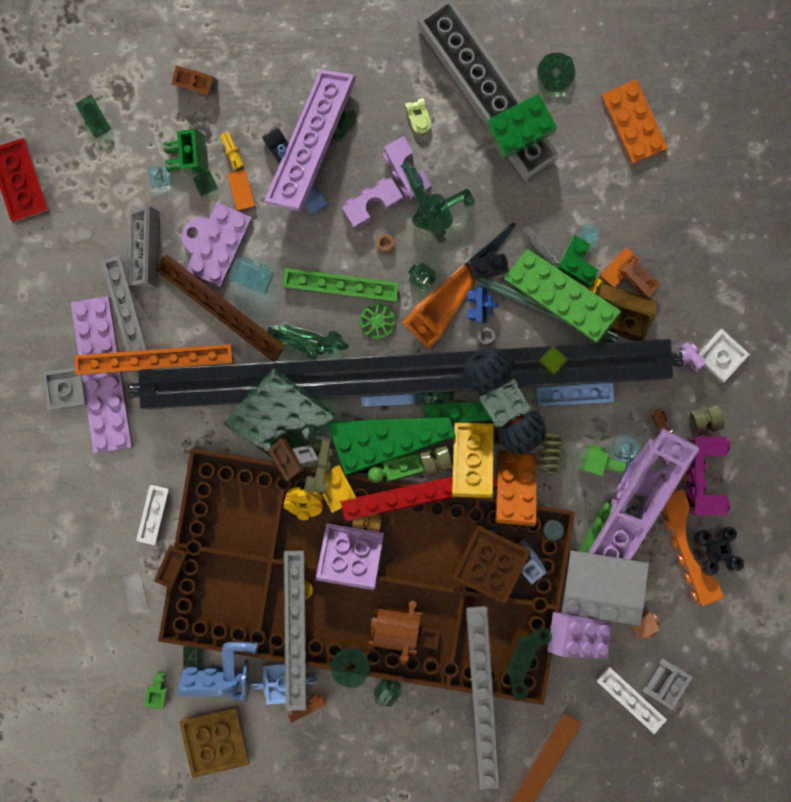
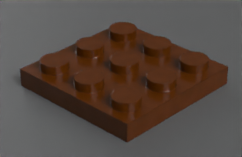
(491, 564)

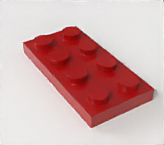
(20, 182)

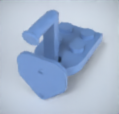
(218, 680)

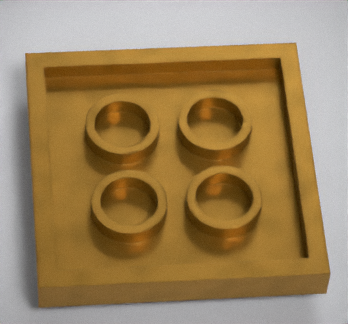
(214, 742)

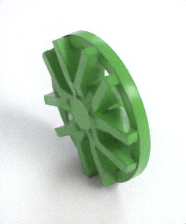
(377, 321)

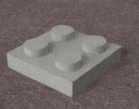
(63, 389)

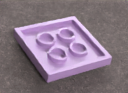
(349, 556)

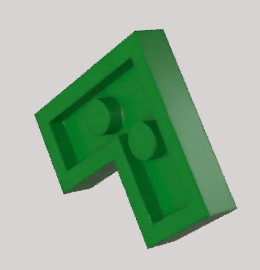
(573, 263)

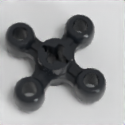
(718, 551)

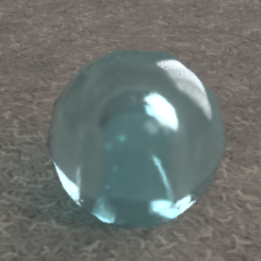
(626, 447)

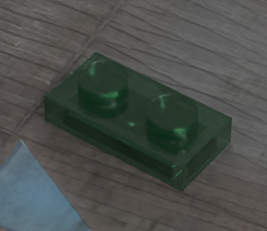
(93, 116)

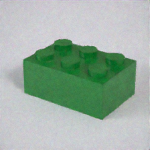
(521, 126)

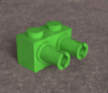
(597, 461)

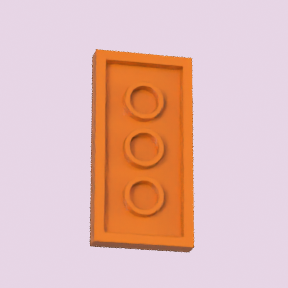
(634, 122)
(516, 488)

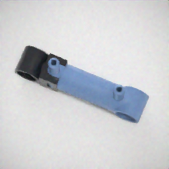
(277, 145)

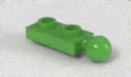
(397, 469)

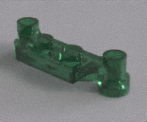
(522, 658)

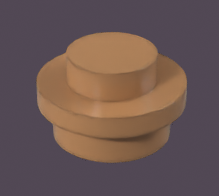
(385, 243)

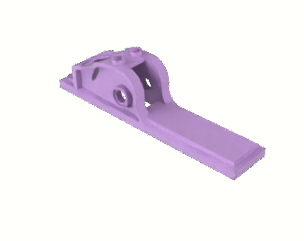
(624, 532)

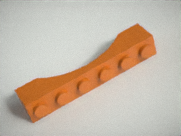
(705, 588)

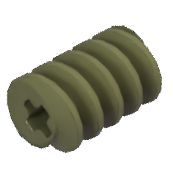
(550, 453)

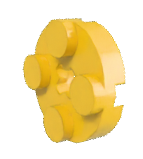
(303, 503)

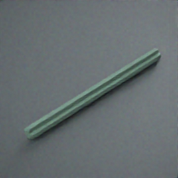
(526, 301)

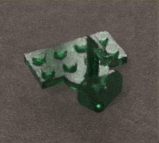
(433, 209)

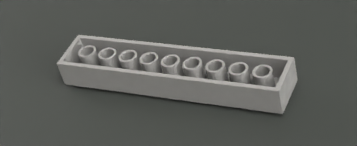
(479, 78)

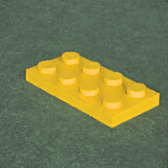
(473, 460)

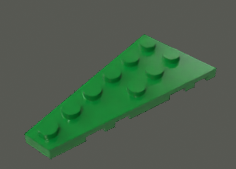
(372, 442)

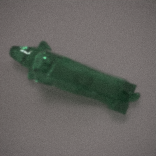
(308, 341)

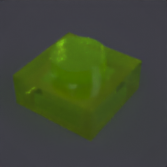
(553, 360)

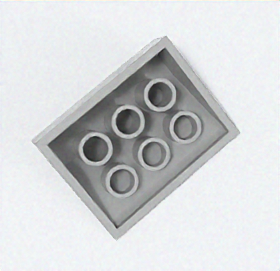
(604, 588)

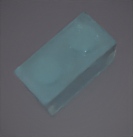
(250, 275)

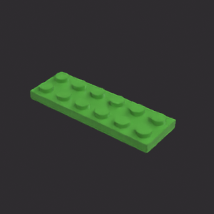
(562, 296)

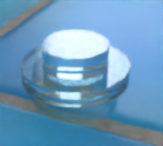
(588, 233)
(553, 530)

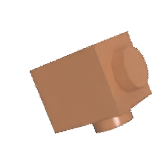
(648, 626)

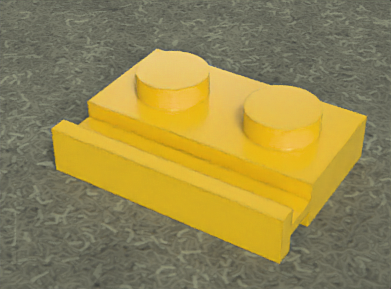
(336, 488)

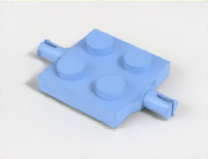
(275, 683)

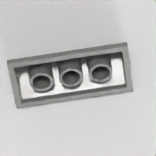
(143, 247)

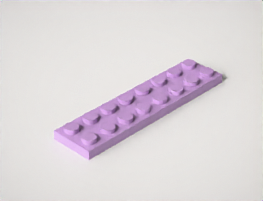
(310, 140)
(105, 391)

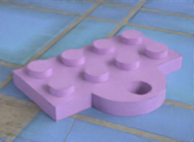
(215, 243)

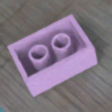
(579, 636)

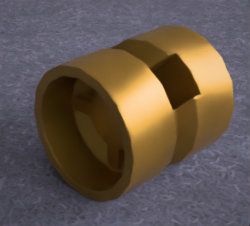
(371, 522)

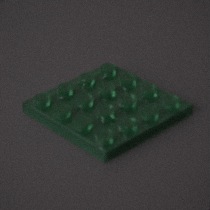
(278, 411)

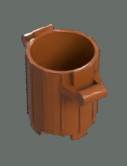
(396, 631)

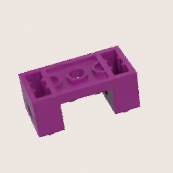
(696, 485)

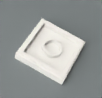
(723, 355)

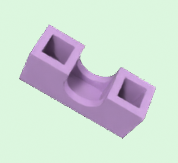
(397, 154)
(384, 192)

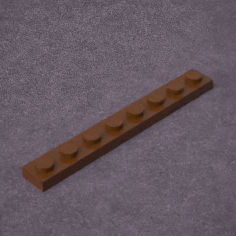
(220, 308)

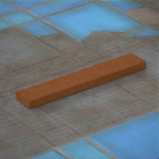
(547, 759)

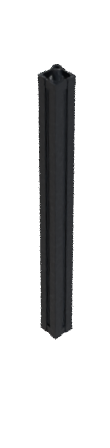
(402, 373)

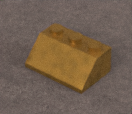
(635, 315)

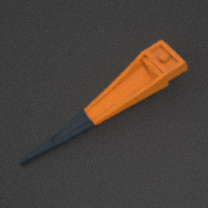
(435, 311)

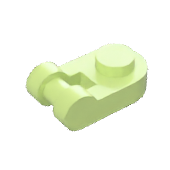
(420, 123)

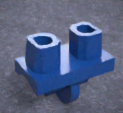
(484, 305)

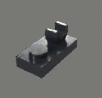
(488, 266)

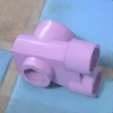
(691, 356)

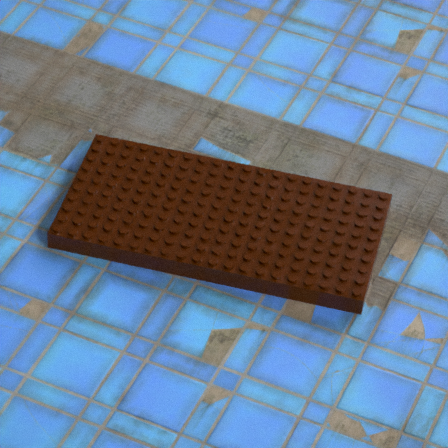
(236, 586)

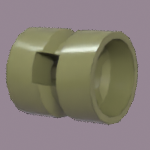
(706, 420)
(436, 460)

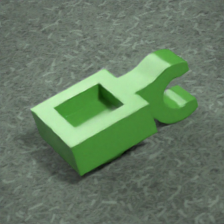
(155, 694)

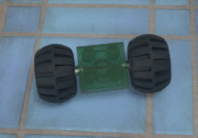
(517, 424)

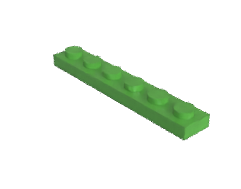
(340, 285)

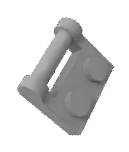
(673, 686)

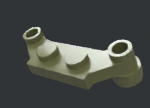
(324, 450)

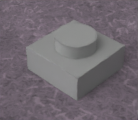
(306, 456)

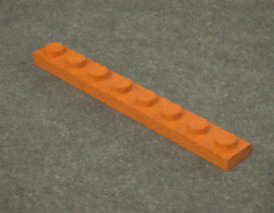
(152, 359)

